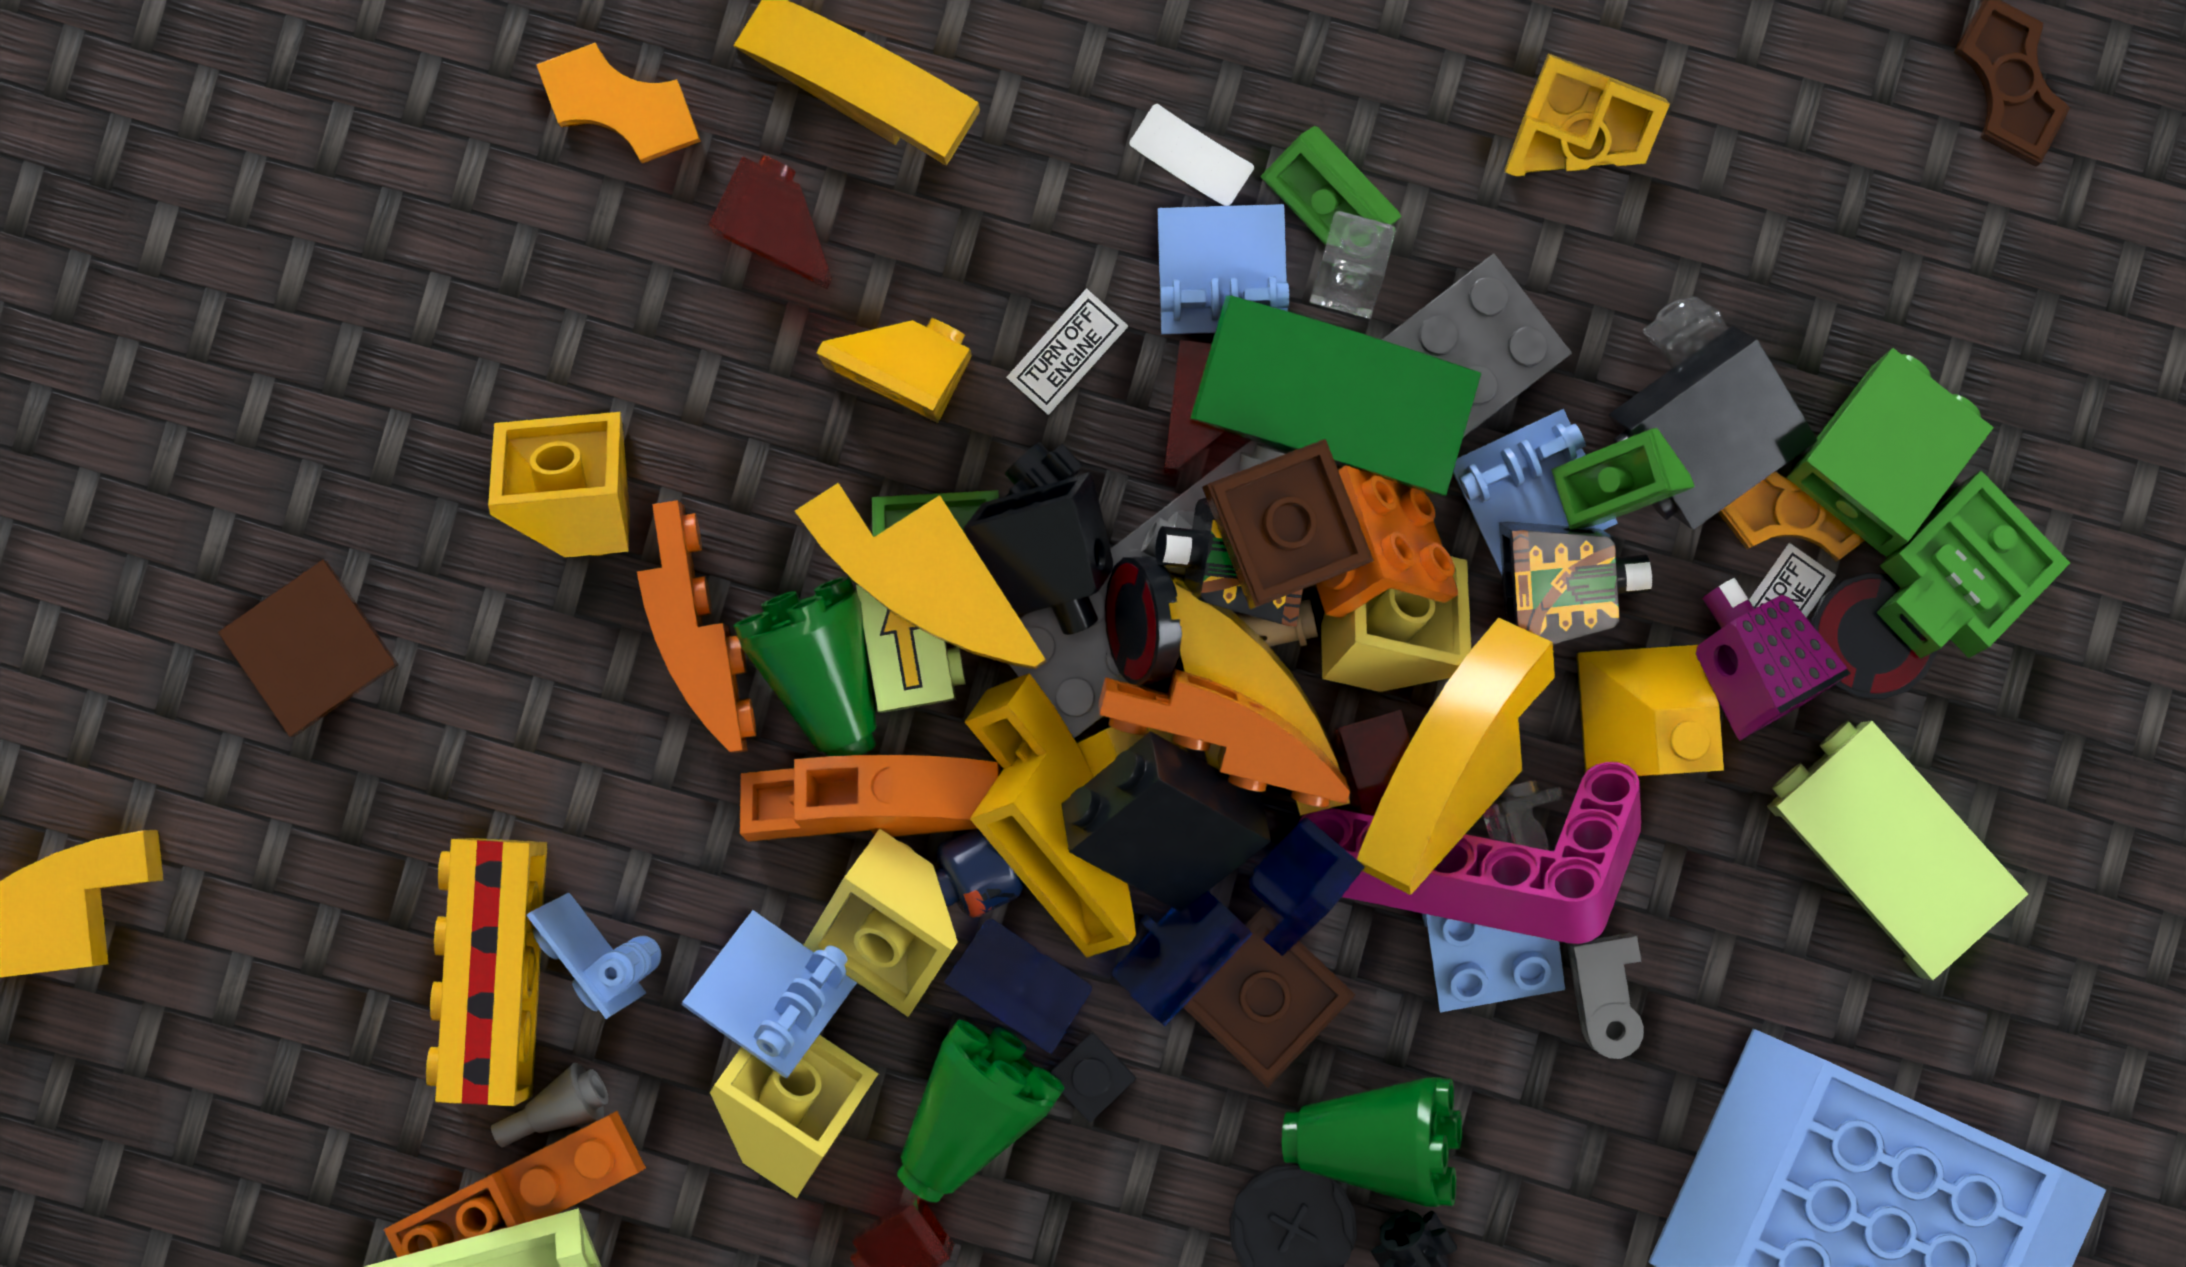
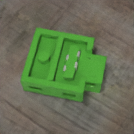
(1968, 571)

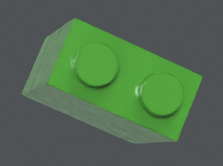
(1891, 451)

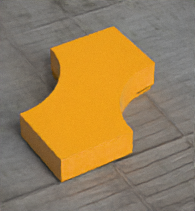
(590, 91)
(1784, 510)

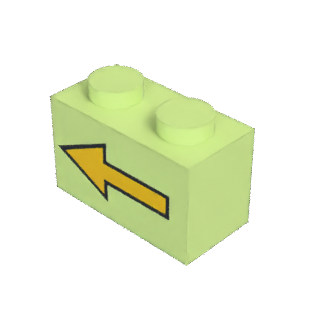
(906, 662)

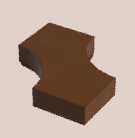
(2020, 105)

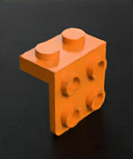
(1401, 541)

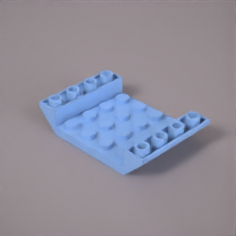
(1854, 1175)

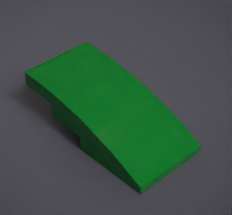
(1313, 381)

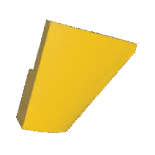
(1584, 121)

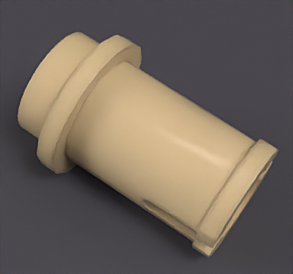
(1277, 634)

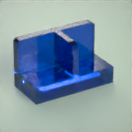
(1302, 881)
(1180, 955)
(1019, 984)

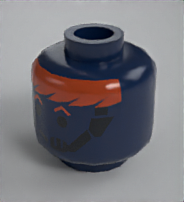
(975, 874)

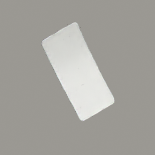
(1191, 155)

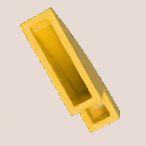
(859, 78)
(924, 575)
(1232, 654)
(1458, 756)
(1026, 817)
(55, 905)

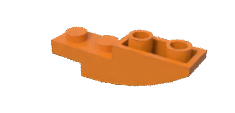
(697, 656)
(1253, 739)
(864, 794)
(526, 1189)

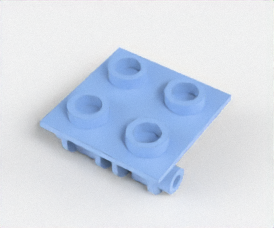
(1216, 255)
(1515, 480)
(1489, 964)
(603, 976)
(771, 992)

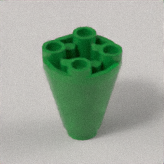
(817, 664)
(973, 1109)
(1382, 1140)

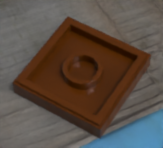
(1287, 524)
(308, 648)
(1268, 1003)

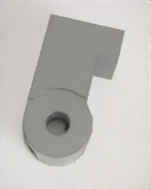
(1603, 994)

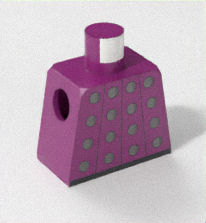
(1764, 659)

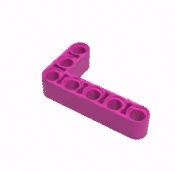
(1520, 887)

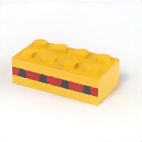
(488, 972)

